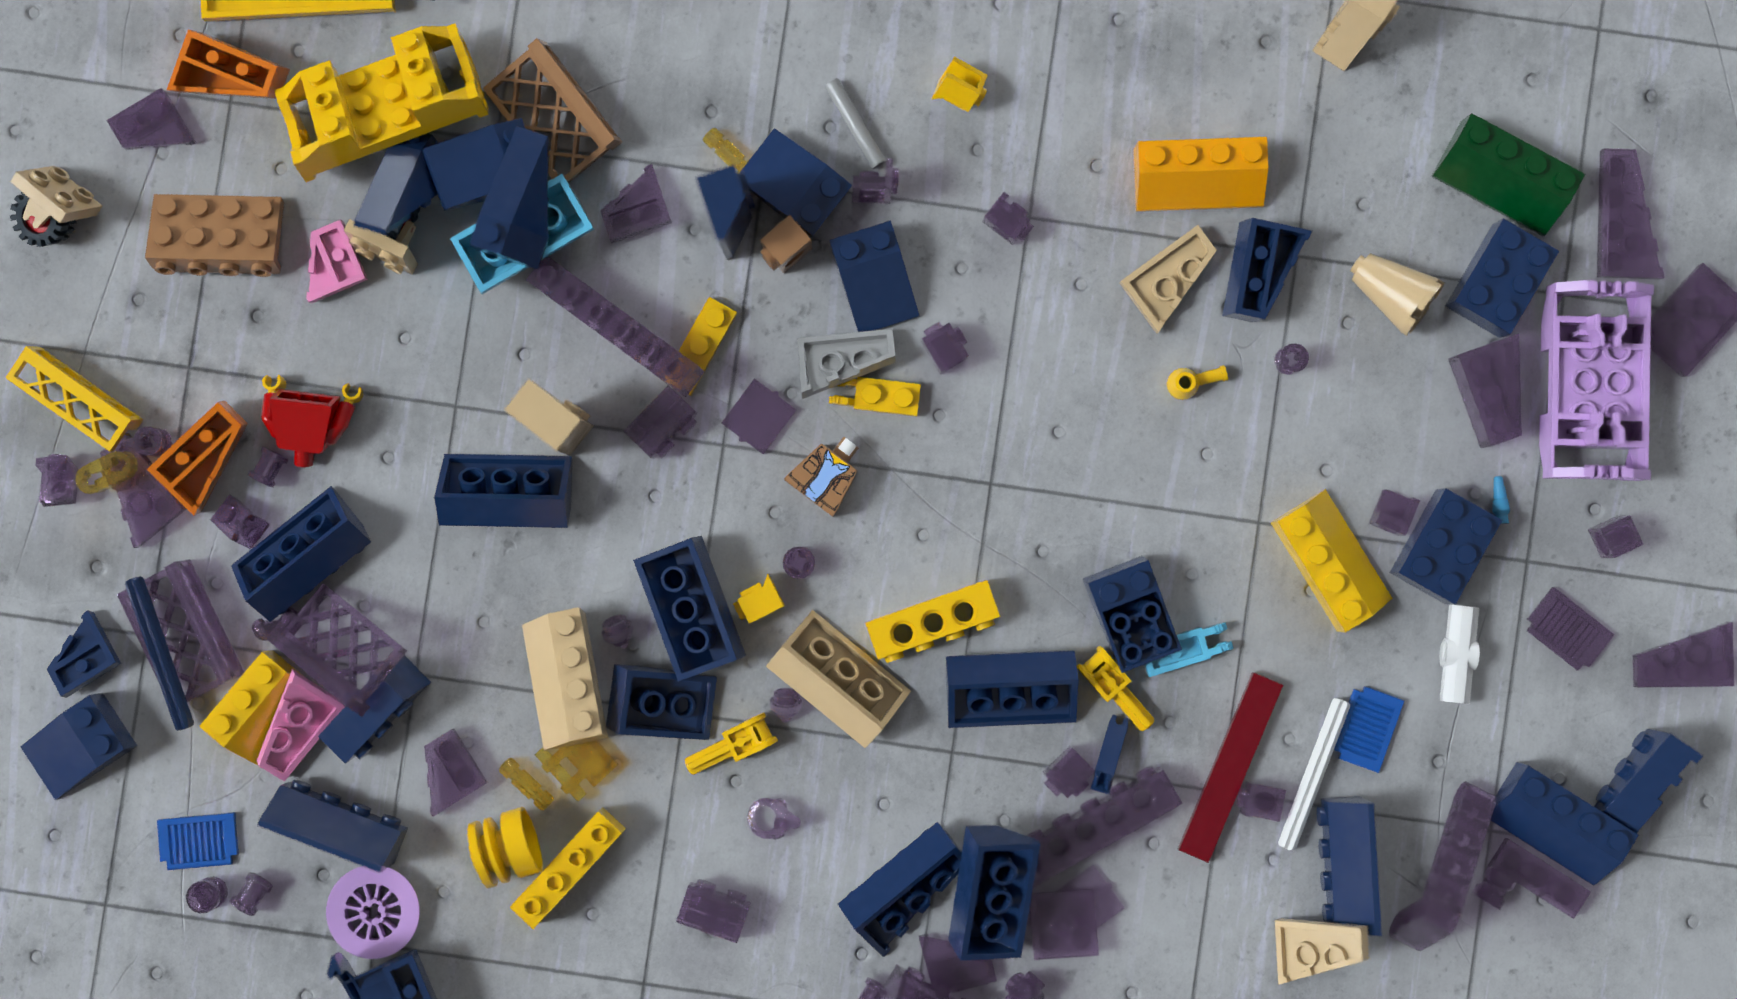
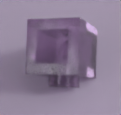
(944, 346)
(1068, 774)

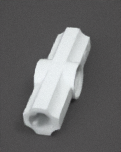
(1459, 654)

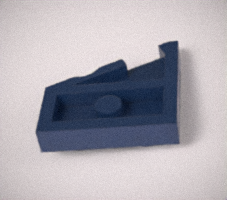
(83, 657)

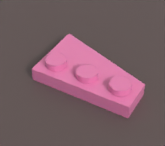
(297, 723)

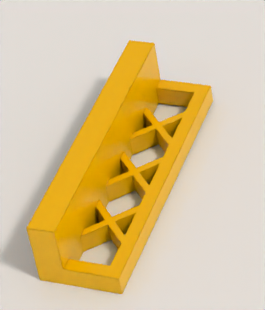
(78, 386)

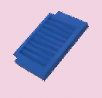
(1368, 728)
(198, 841)

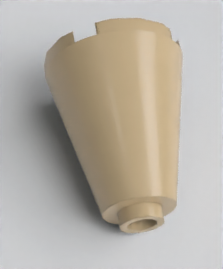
(1396, 290)

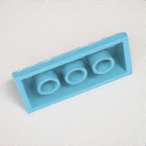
(565, 222)

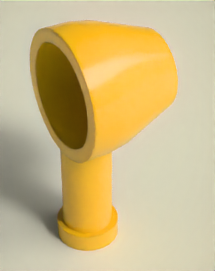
(1195, 381)

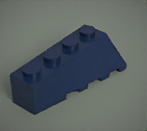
(902, 888)

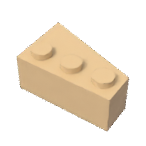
(1352, 29)
(555, 422)

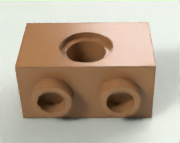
(785, 245)

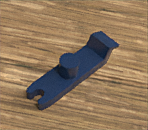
(1109, 755)

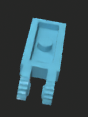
(1193, 650)

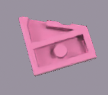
(332, 262)

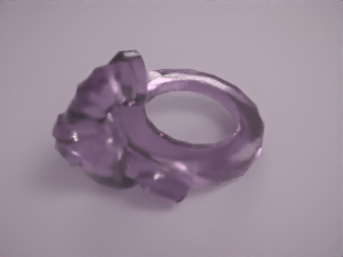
(784, 820)

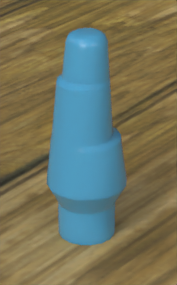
(1500, 504)

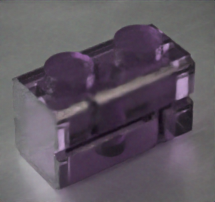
(661, 423)
(713, 910)

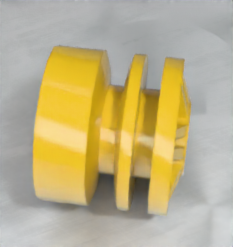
(497, 849)

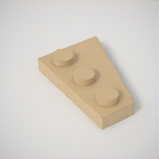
(1166, 278)
(1317, 947)

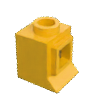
(961, 85)
(758, 601)

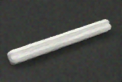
(1314, 774)

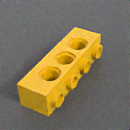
(977, 595)
(567, 867)

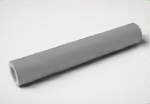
(855, 123)

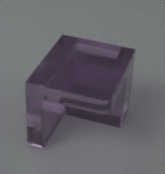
(1394, 513)

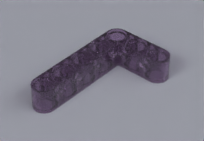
(1451, 872)

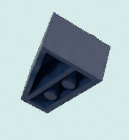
(352, 735)
(1644, 777)

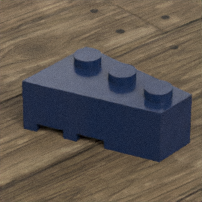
(1259, 267)

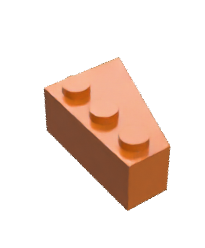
(222, 69)
(199, 457)

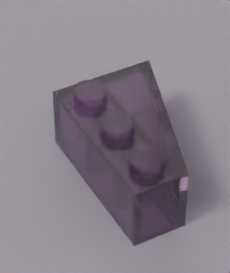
(1491, 389)

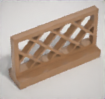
(570, 93)

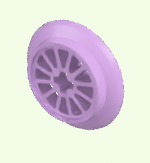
(349, 937)

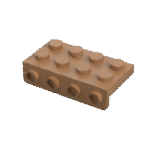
(215, 234)

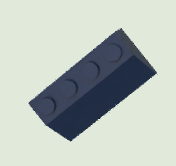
(728, 206)
(504, 490)
(300, 554)
(689, 608)
(1011, 689)
(1561, 824)
(334, 825)
(1350, 862)
(993, 893)

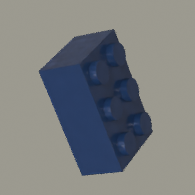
(1502, 278)
(1446, 546)

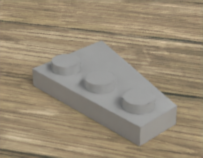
(842, 357)

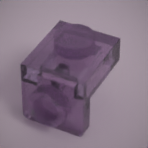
(57, 480)
(239, 522)
(1261, 801)

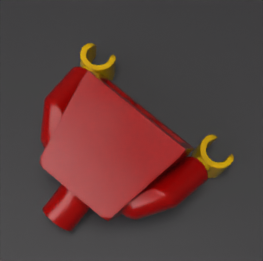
(305, 420)

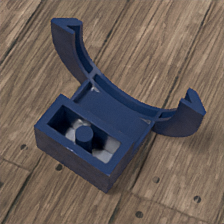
(394, 979)

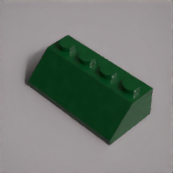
(1507, 174)

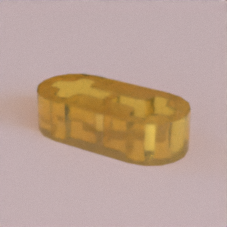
(109, 477)

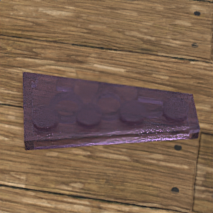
(1624, 226)

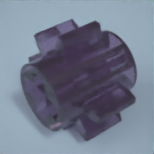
(1024, 987)

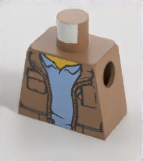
(825, 475)

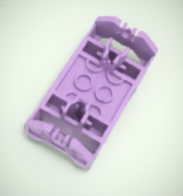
(1597, 381)

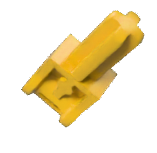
(1110, 683)
(737, 742)

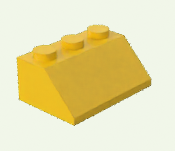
(249, 706)

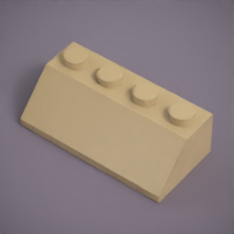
(564, 679)
(838, 679)

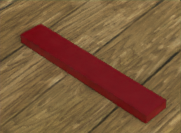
(1230, 767)

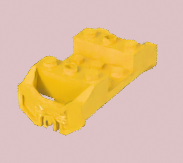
(378, 101)

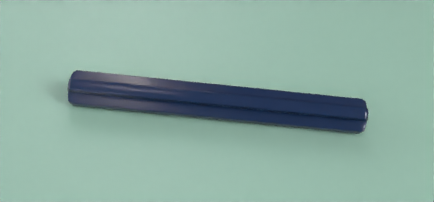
(159, 653)

